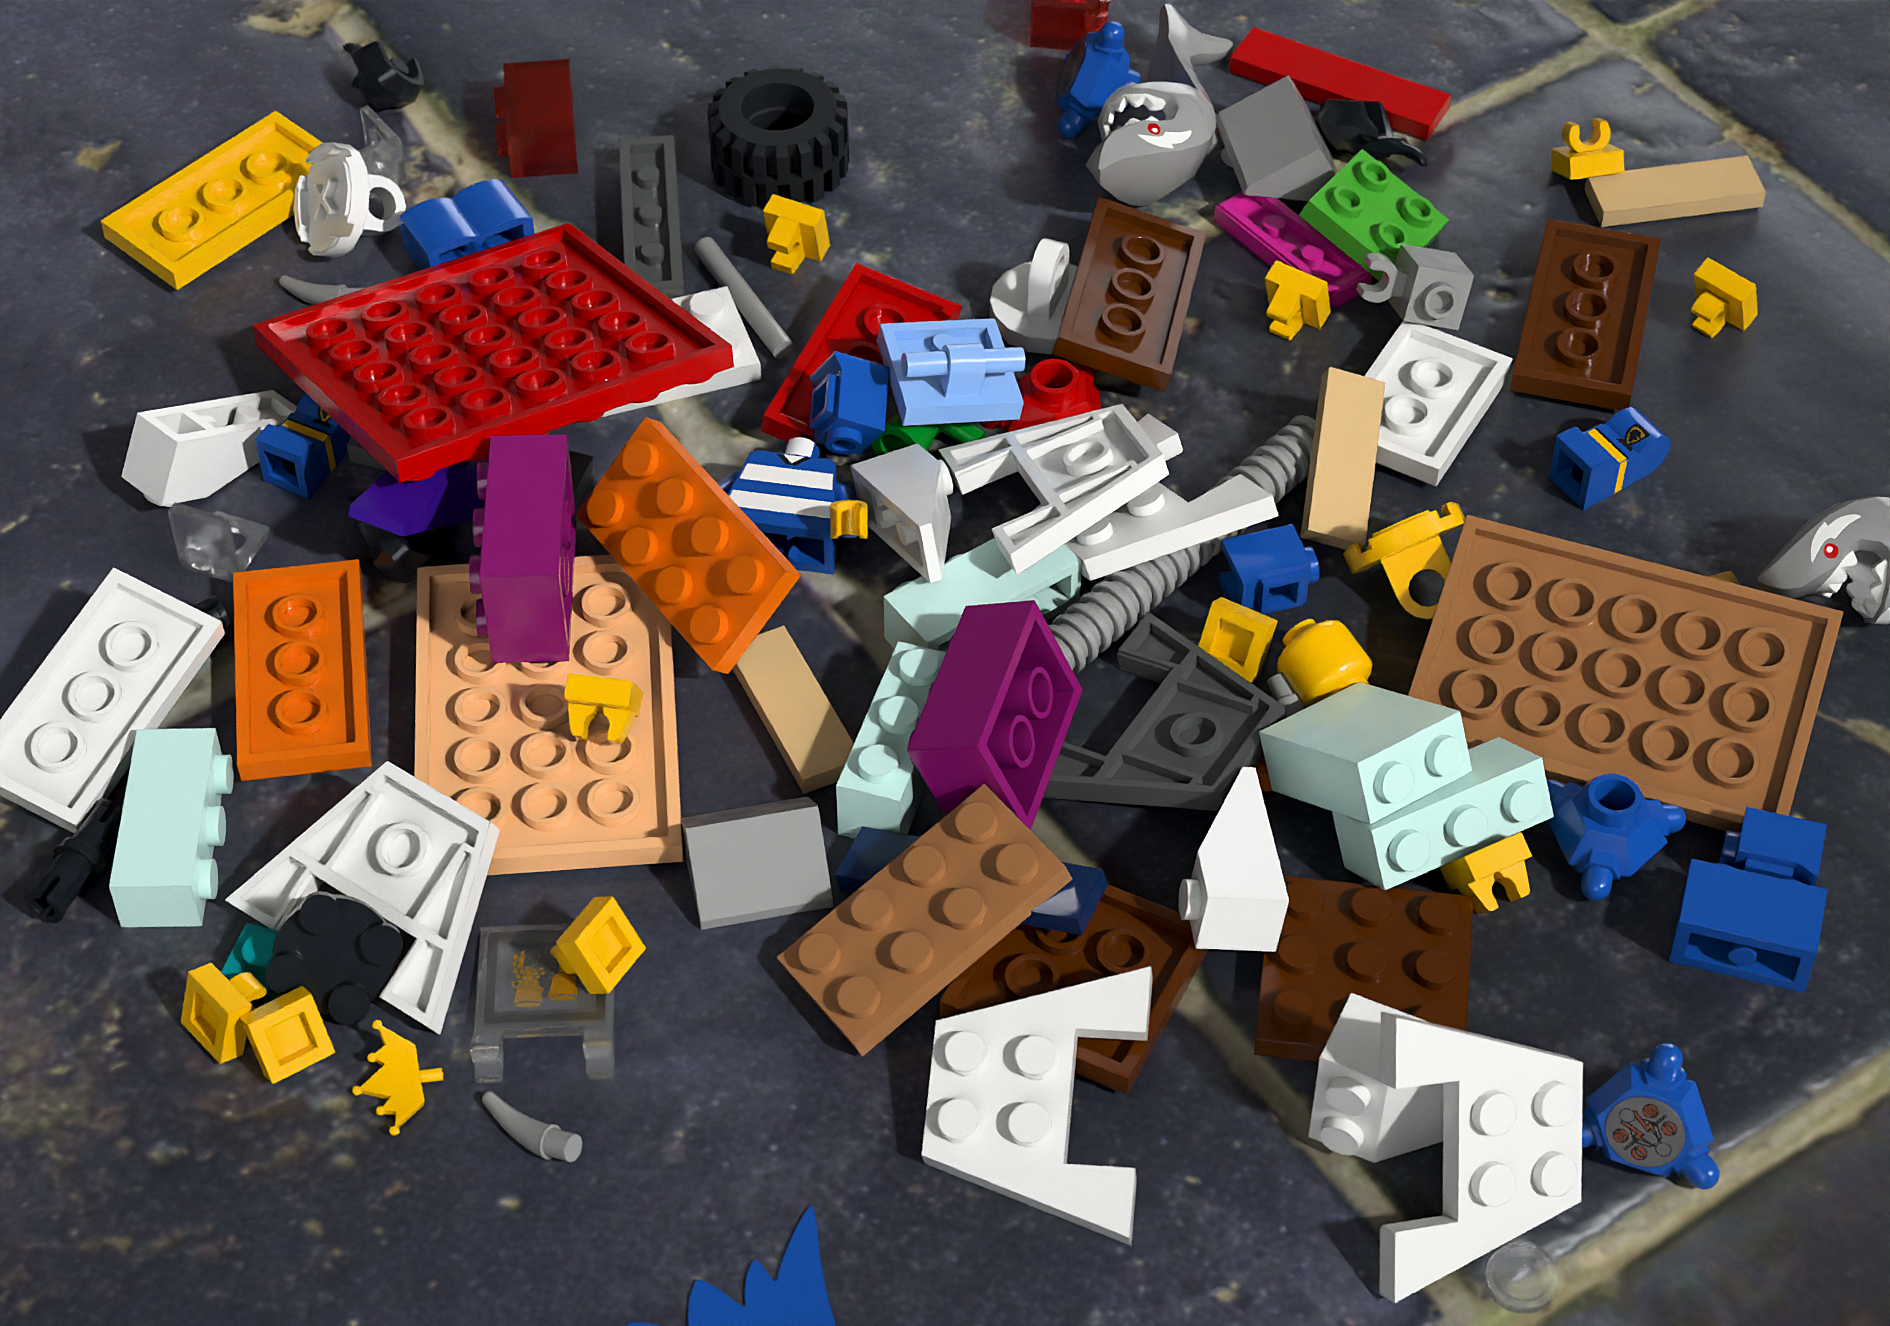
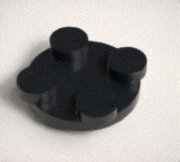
(336, 952)

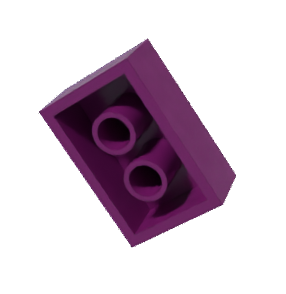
(525, 549)
(996, 710)

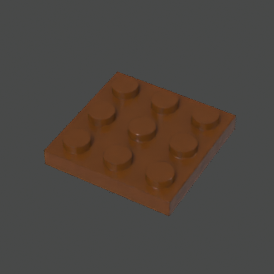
(1119, 938)
(1365, 941)

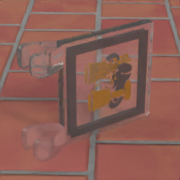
(530, 995)

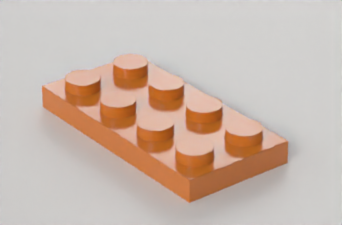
(687, 545)
(300, 670)

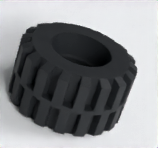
(778, 135)

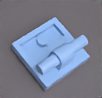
(951, 371)

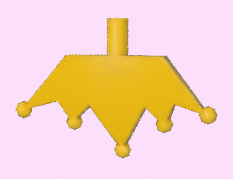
(398, 1078)

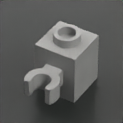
(1422, 285)

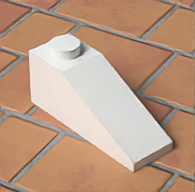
(199, 446)
(908, 505)
(1237, 878)

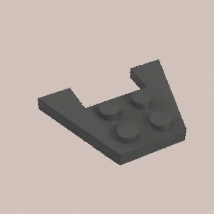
(1183, 741)

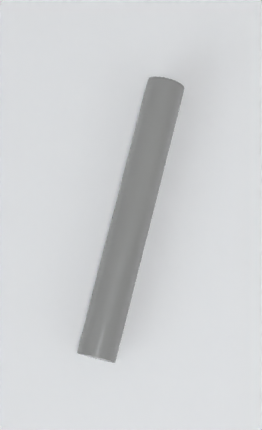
(744, 298)

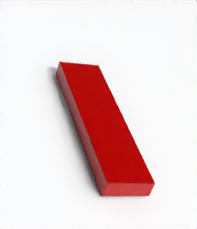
(1323, 75)

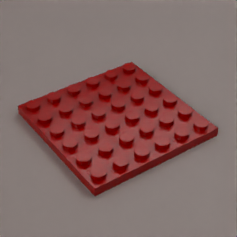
(490, 349)

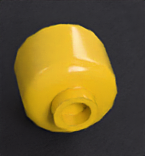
(1322, 660)

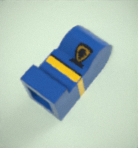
(308, 440)
(1608, 455)

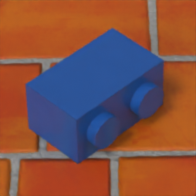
(1748, 925)

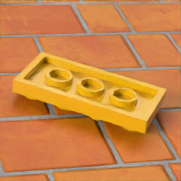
(215, 202)

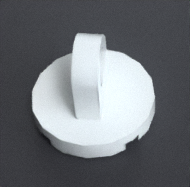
(335, 201)
(1033, 297)

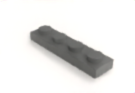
(651, 211)

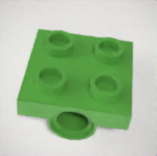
(1372, 212)

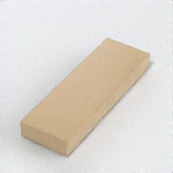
(1675, 191)
(1343, 459)
(794, 709)

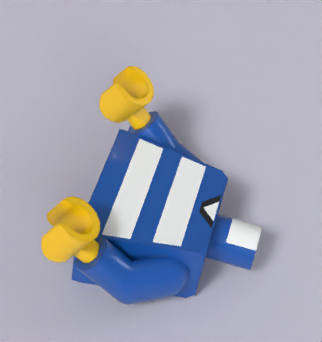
(798, 503)

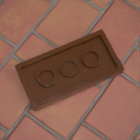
(1130, 294)
(1586, 315)

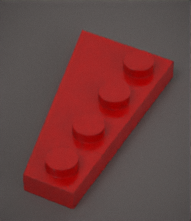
(852, 329)

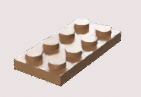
(924, 919)

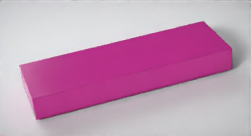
(1282, 235)

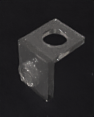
(382, 156)
(207, 541)

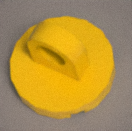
(1407, 550)

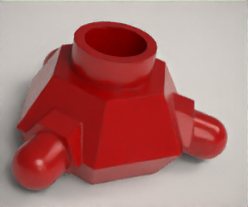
(1053, 393)

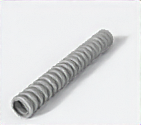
(1131, 593)

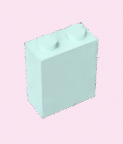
(1365, 752)

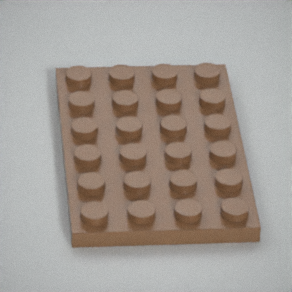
(1628, 670)

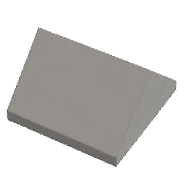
(1276, 144)
(757, 862)

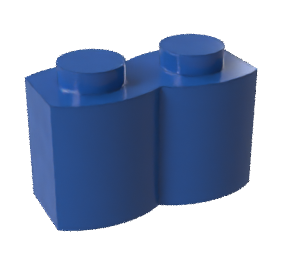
(465, 224)

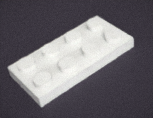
(105, 678)

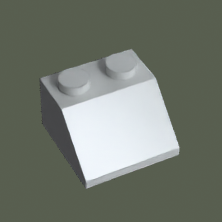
(1351, 1104)

